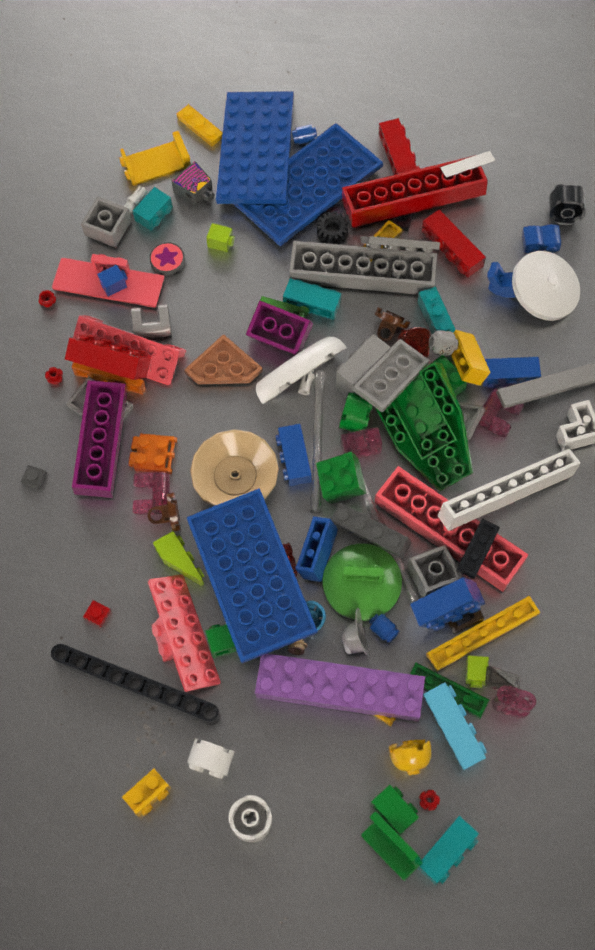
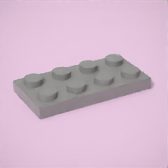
(405, 244)
(390, 375)

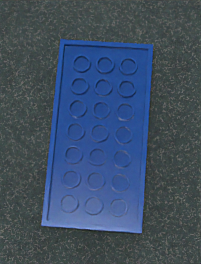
(255, 148)
(314, 183)
(251, 576)

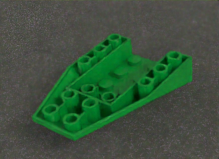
(430, 428)

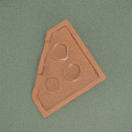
(223, 365)

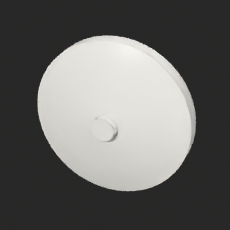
(546, 285)

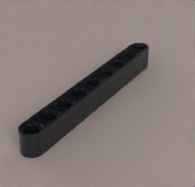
(128, 677)

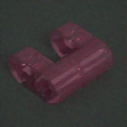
(490, 421)
(160, 487)
(509, 695)

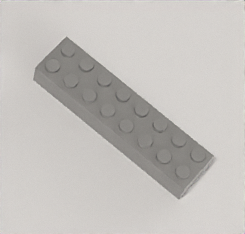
(351, 267)

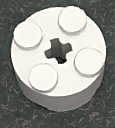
(210, 757)
(244, 808)

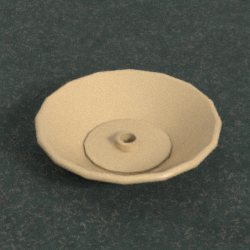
(229, 454)

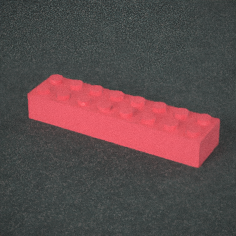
(418, 508)

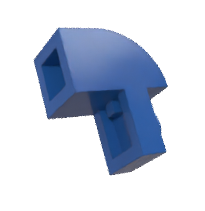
(500, 282)

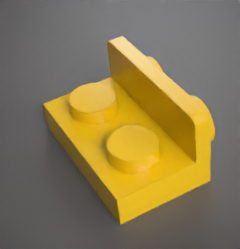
(146, 793)

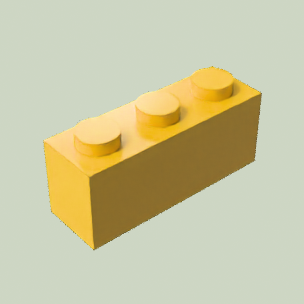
(469, 359)

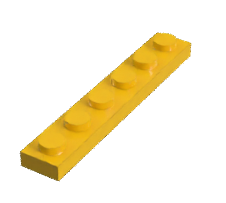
(482, 633)

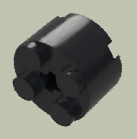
(567, 204)

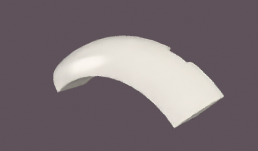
(298, 367)

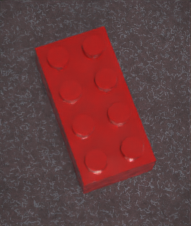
(108, 357)

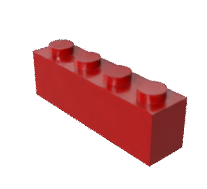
(397, 146)
(453, 243)

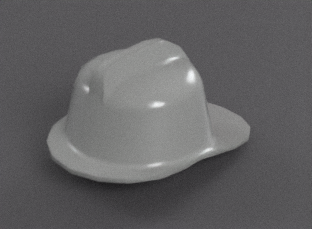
(355, 637)

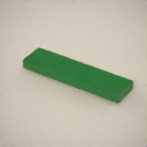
(470, 700)

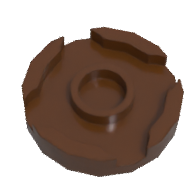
(391, 321)
(169, 512)

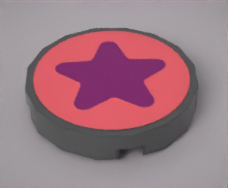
(167, 258)

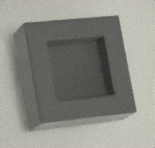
(33, 477)

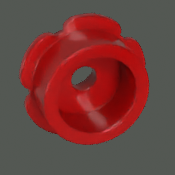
(46, 294)
(54, 379)
(435, 800)

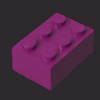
(279, 328)

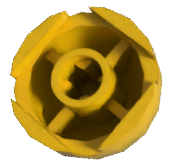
(411, 755)

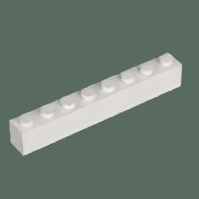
(508, 489)

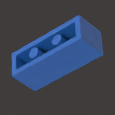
(511, 371)
(293, 455)
(316, 549)

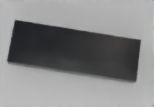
(478, 548)

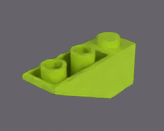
(175, 557)

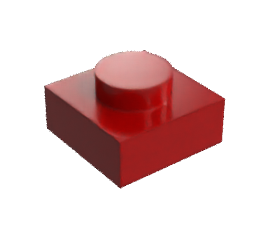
(97, 613)

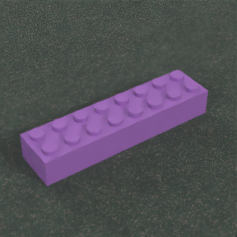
(340, 687)

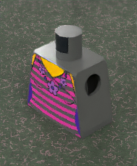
(193, 184)

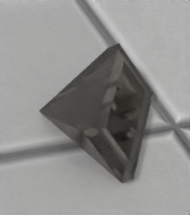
(496, 678)

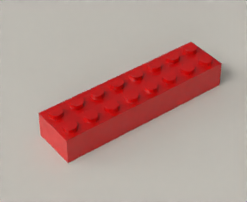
(410, 193)

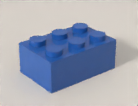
(448, 604)

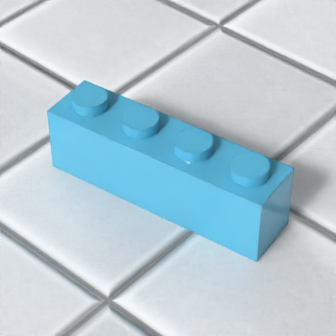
(454, 726)

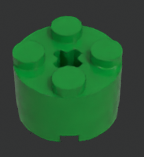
(355, 413)

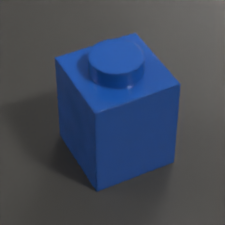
(112, 280)

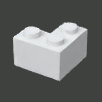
(581, 427)

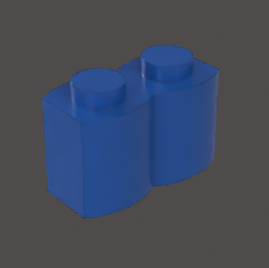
(541, 238)

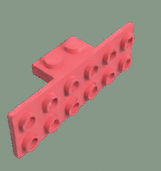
(82, 279)
(181, 634)

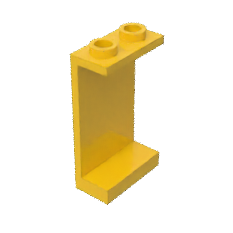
(156, 161)

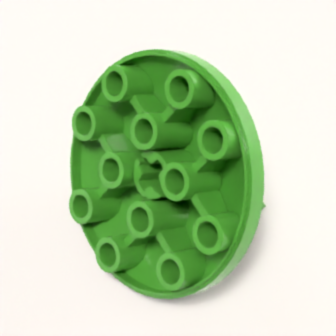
(362, 579)

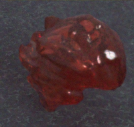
(417, 338)

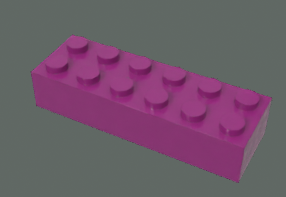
(99, 439)

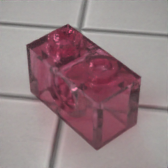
(362, 442)

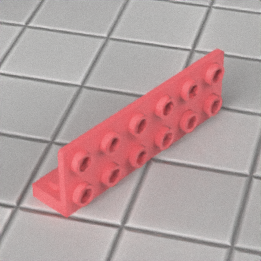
(163, 357)

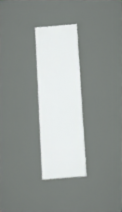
(467, 164)

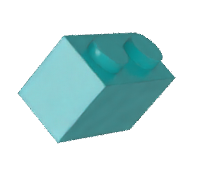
(152, 208)

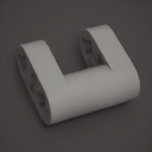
(152, 329)

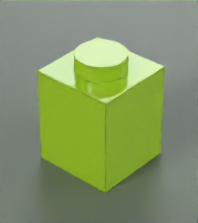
(220, 237)
(476, 671)

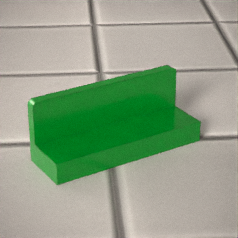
(391, 847)

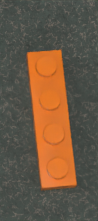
(98, 375)

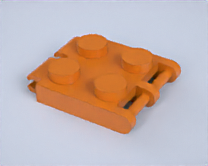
(152, 453)

